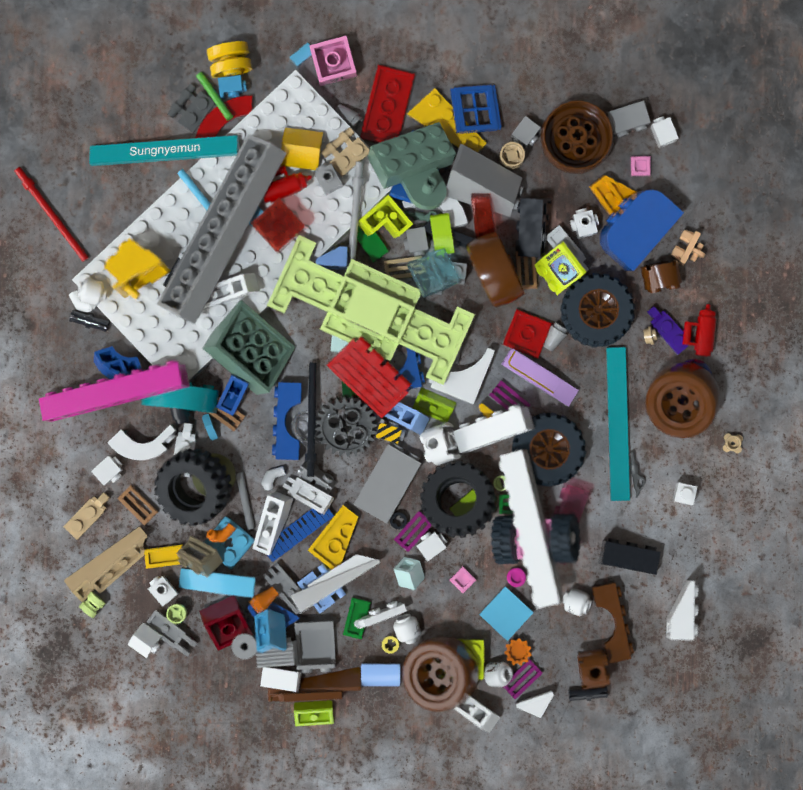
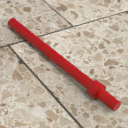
(29, 185)

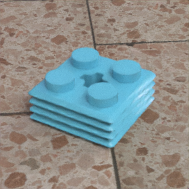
(241, 543)

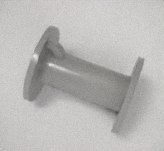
(240, 651)

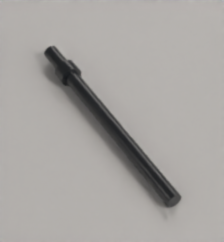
(311, 456)

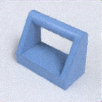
(334, 259)

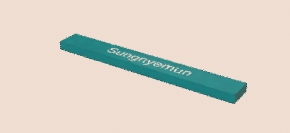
(164, 150)

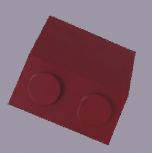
(225, 622)

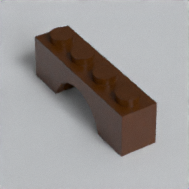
(617, 646)

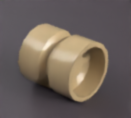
(512, 156)

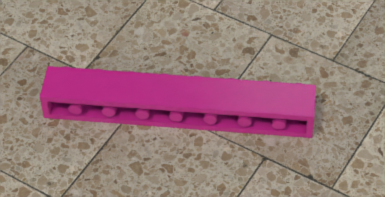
(113, 392)

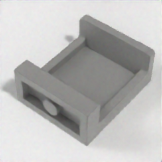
(315, 646)

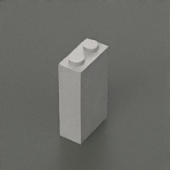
(388, 482)

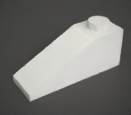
(233, 289)
(272, 522)
(478, 714)

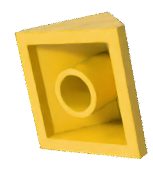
(301, 148)

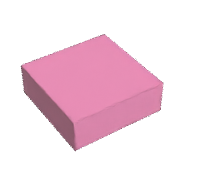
(640, 166)
(462, 579)

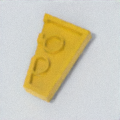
(334, 539)

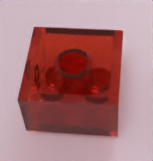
(278, 226)

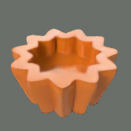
(518, 651)

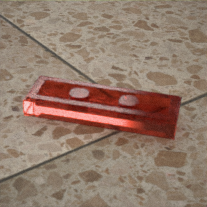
(482, 213)

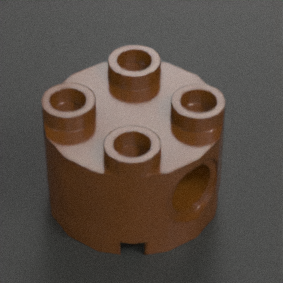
(661, 275)
(593, 659)

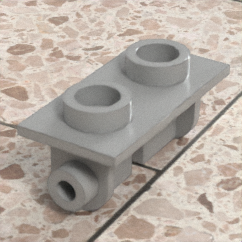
(324, 481)

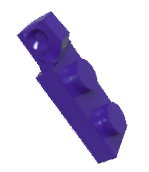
(667, 330)

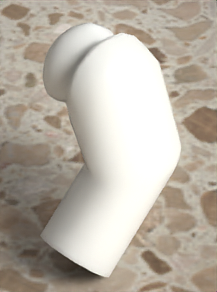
(79, 305)
(270, 475)

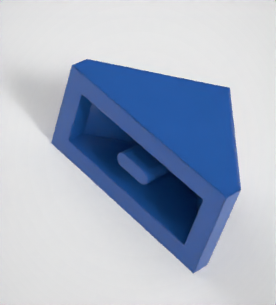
(232, 395)

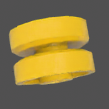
(229, 59)

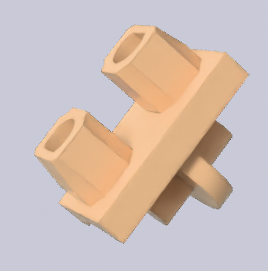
(691, 239)

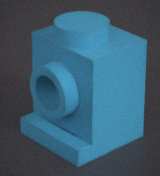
(231, 86)

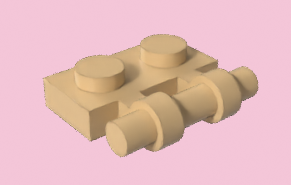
(347, 159)

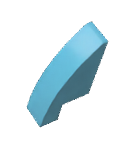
(218, 583)

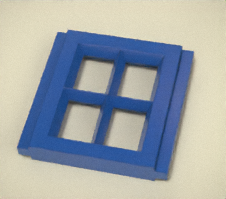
(492, 107)

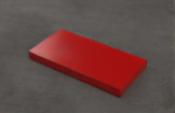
(387, 104)

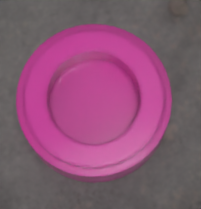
(516, 577)

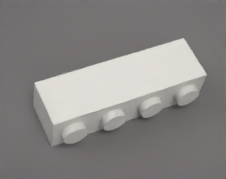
(493, 429)

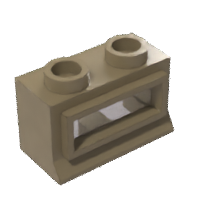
(199, 557)

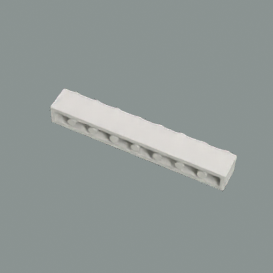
(532, 528)

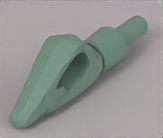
(420, 216)

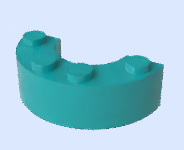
(188, 398)

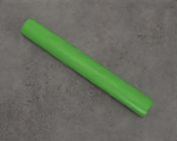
(215, 97)

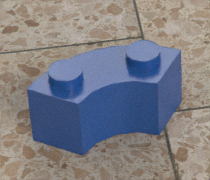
(112, 363)

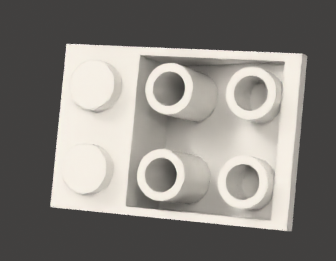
(681, 617)

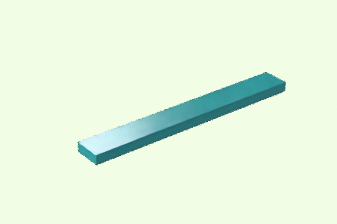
(618, 424)

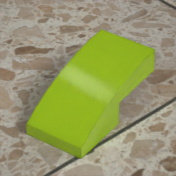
(442, 232)

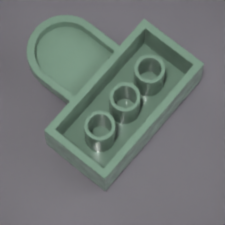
(415, 163)

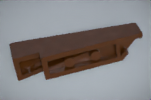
(320, 687)

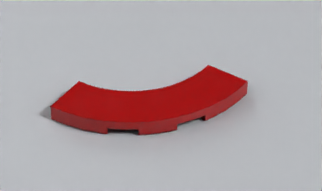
(215, 119)

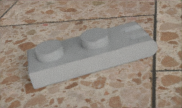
(283, 585)

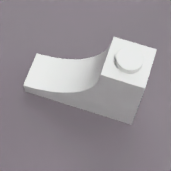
(466, 383)

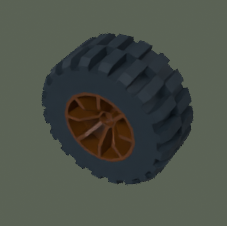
(597, 310)
(553, 448)

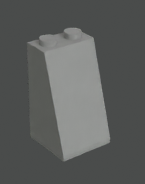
(479, 174)

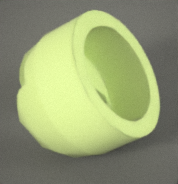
(497, 483)

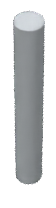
(245, 501)

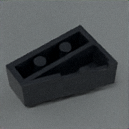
(532, 226)
(629, 556)

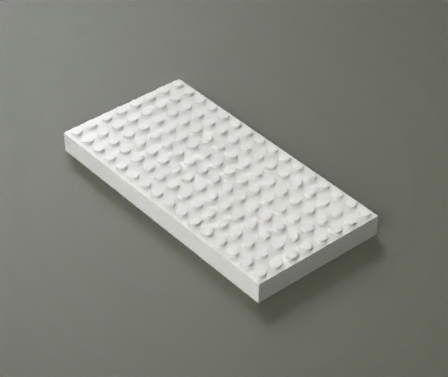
(175, 216)

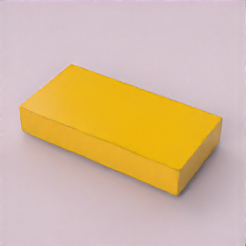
(162, 556)

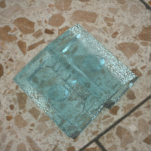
(433, 272)

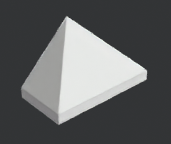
(537, 704)

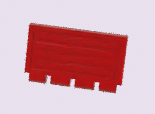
(368, 377)

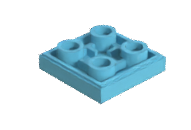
(506, 613)

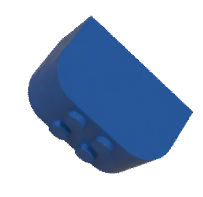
(638, 227)

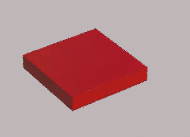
(527, 334)

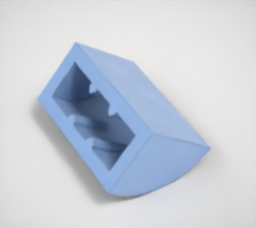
(380, 674)

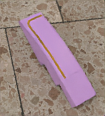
(539, 377)

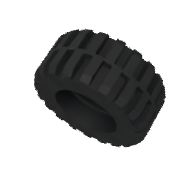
(444, 478)
(177, 502)

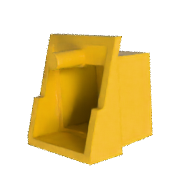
(134, 268)

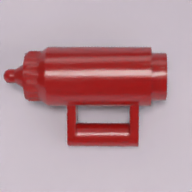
(285, 186)
(704, 332)

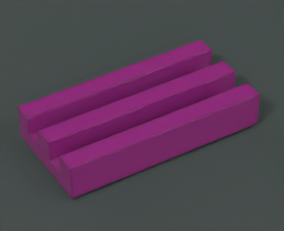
(496, 389)
(402, 543)
(525, 686)

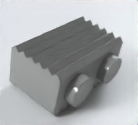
(277, 657)

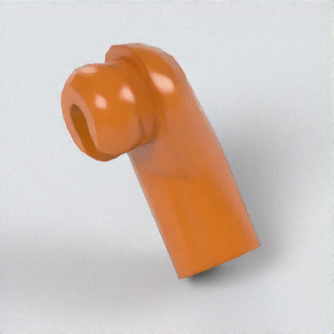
(220, 535)

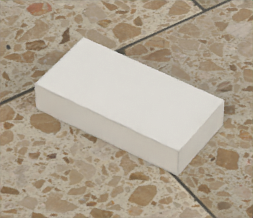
(280, 679)

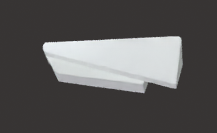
(333, 580)

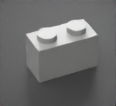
(629, 119)

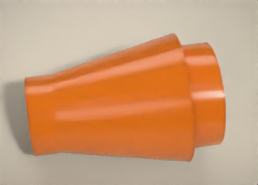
(263, 600)

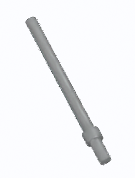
(358, 182)

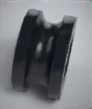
(394, 525)

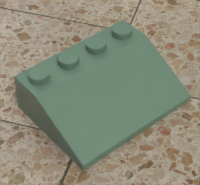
(249, 348)

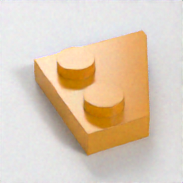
(610, 193)

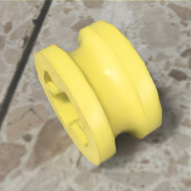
(385, 641)

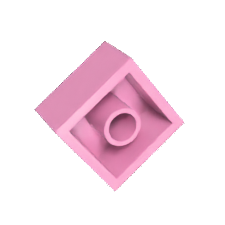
(333, 60)

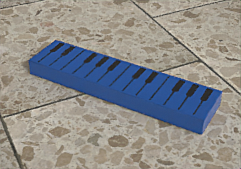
(298, 531)

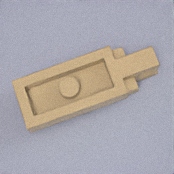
(86, 516)

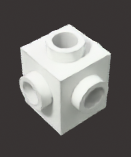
(581, 229)

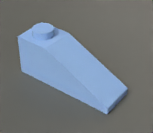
(407, 418)

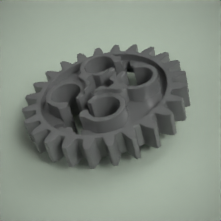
(331, 430)

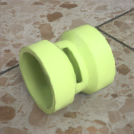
(88, 606)
(173, 613)

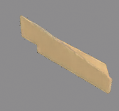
(107, 566)

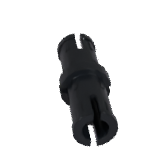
(89, 321)
(587, 694)

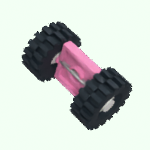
(562, 533)

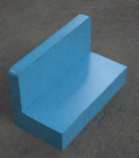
(270, 631)

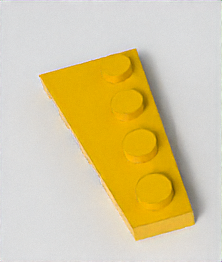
(436, 109)

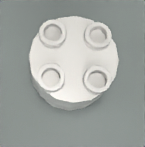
(440, 444)

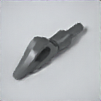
(635, 474)

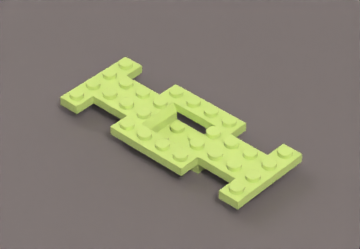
(374, 303)

